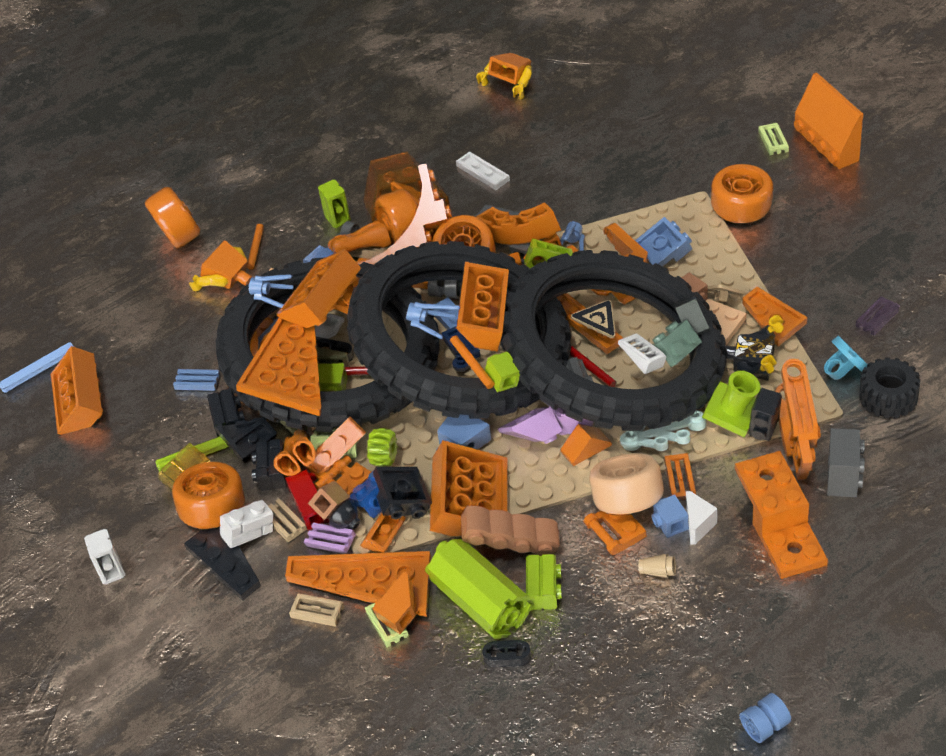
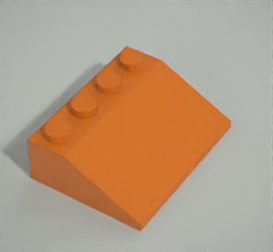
(830, 122)
(464, 479)

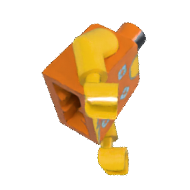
(508, 68)
(223, 268)

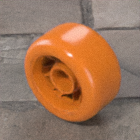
(741, 193)
(396, 212)
(172, 217)
(467, 230)
(206, 493)

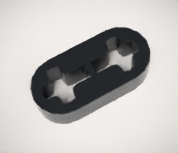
(506, 653)

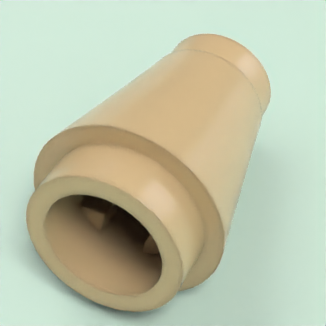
(658, 566)

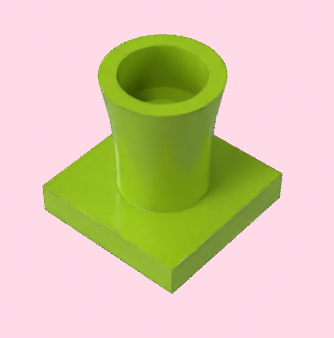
(733, 402)

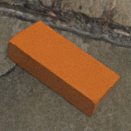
(382, 533)

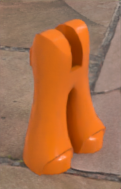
(371, 235)
(295, 449)

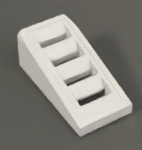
(647, 362)

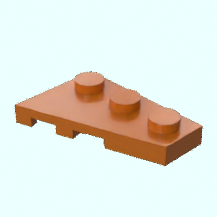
(764, 306)

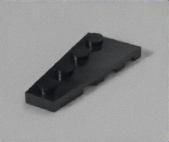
(224, 562)

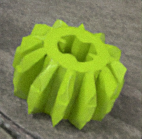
(382, 447)

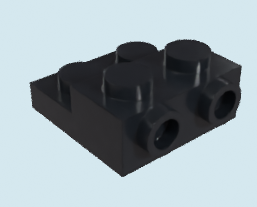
(401, 492)

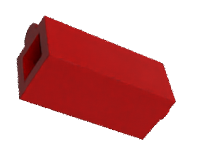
(302, 491)

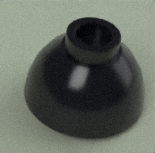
(345, 516)

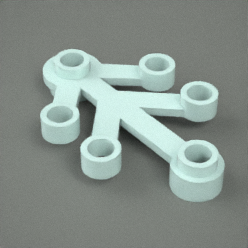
(635, 439)

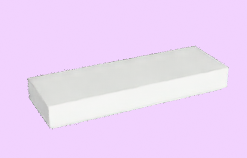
(482, 170)

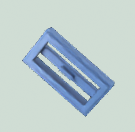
(197, 379)

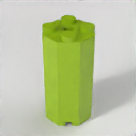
(478, 587)

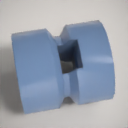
(765, 717)

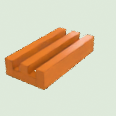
(667, 460)

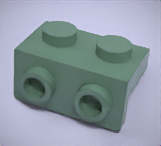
(677, 341)

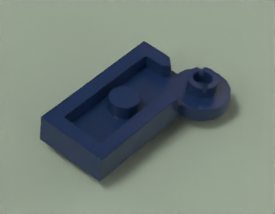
(459, 363)

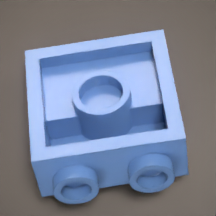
(664, 242)

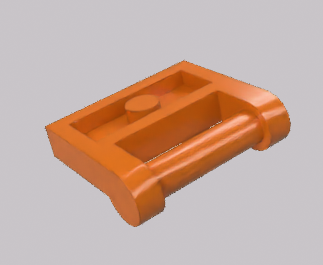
(624, 527)

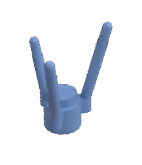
(573, 234)
(260, 286)
(418, 312)

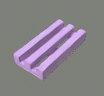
(331, 535)

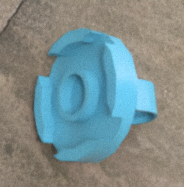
(845, 357)

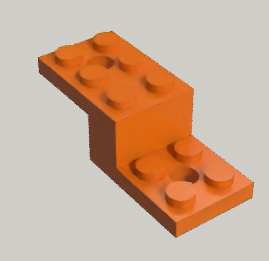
(781, 514)

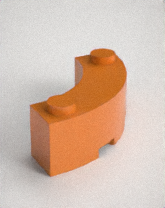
(520, 229)

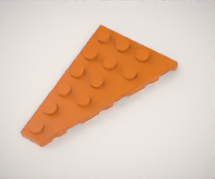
(285, 369)

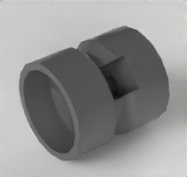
(449, 288)

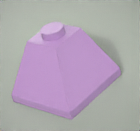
(536, 426)

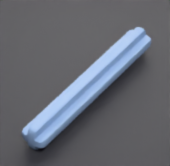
(34, 369)

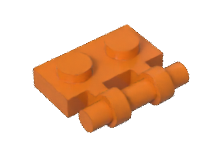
(350, 477)

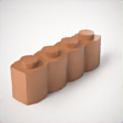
(508, 530)

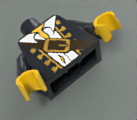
(756, 350)

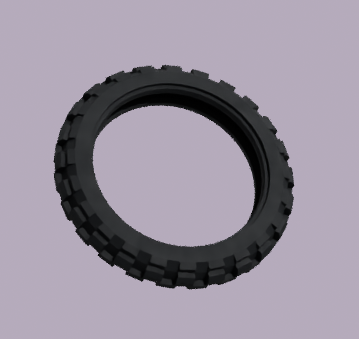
(408, 378)
(590, 400)
(364, 403)

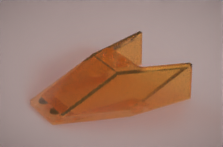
(397, 168)

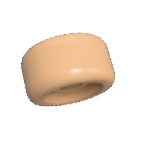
(626, 483)

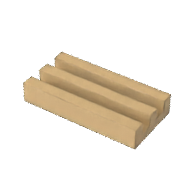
(295, 532)
(316, 613)

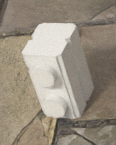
(246, 523)
(104, 556)

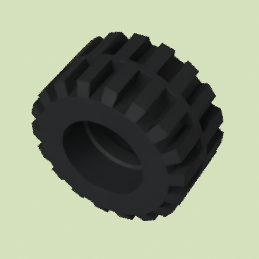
(889, 387)

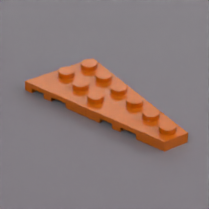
(362, 575)

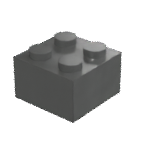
(845, 462)

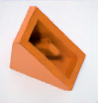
(584, 443)

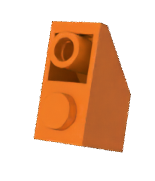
(397, 605)

